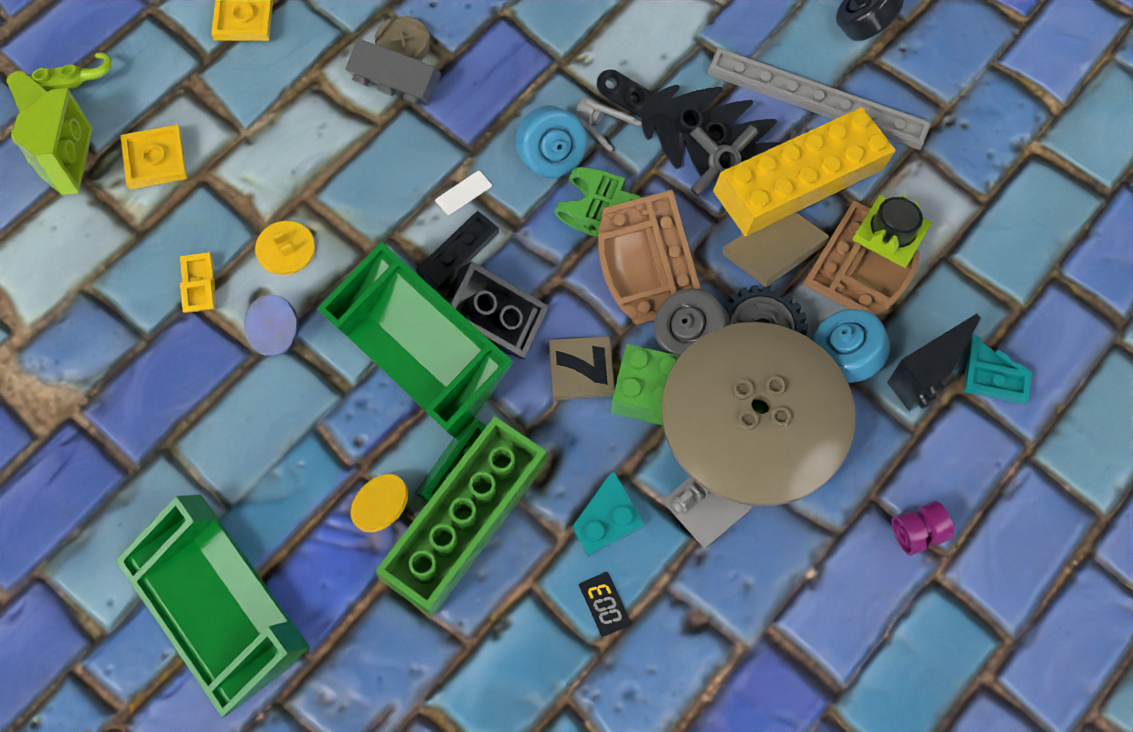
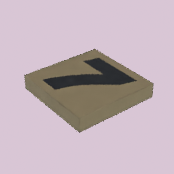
(581, 368)

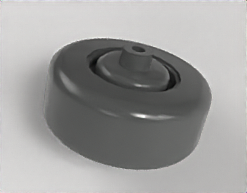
(686, 318)

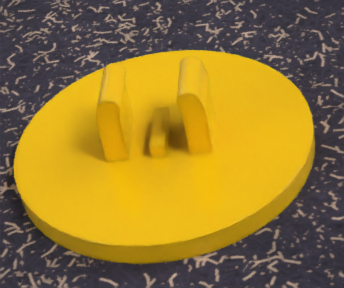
(285, 248)
(379, 503)

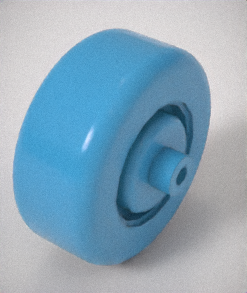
(551, 141)
(854, 342)

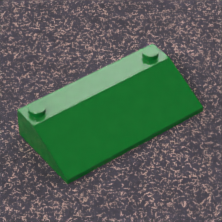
(417, 338)
(211, 603)

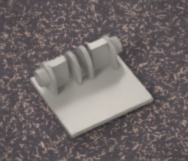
(703, 512)

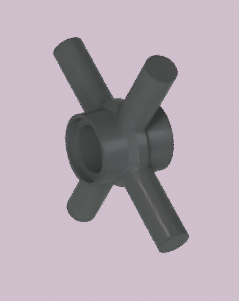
(715, 151)

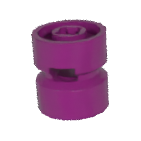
(926, 526)

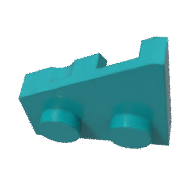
(994, 374)
(607, 518)

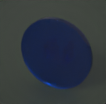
(271, 325)

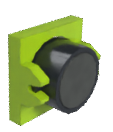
(893, 229)

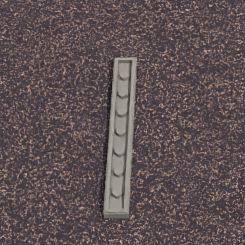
(815, 96)

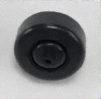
(866, 17)

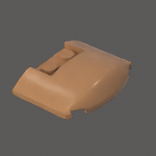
(645, 254)
(857, 274)

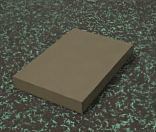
(776, 248)

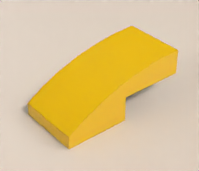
(197, 282)

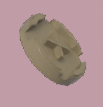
(405, 37)

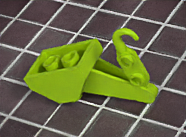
(51, 123)

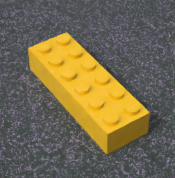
(803, 171)

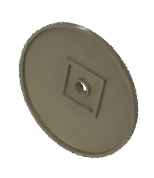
(748, 453)

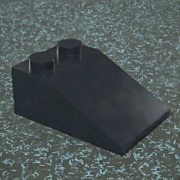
(497, 308)
(924, 371)

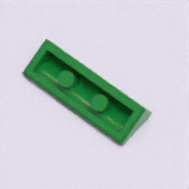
(449, 459)

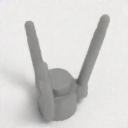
(593, 112)

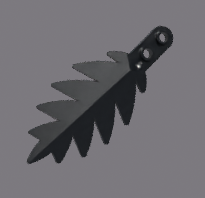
(679, 116)

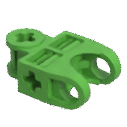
(599, 194)

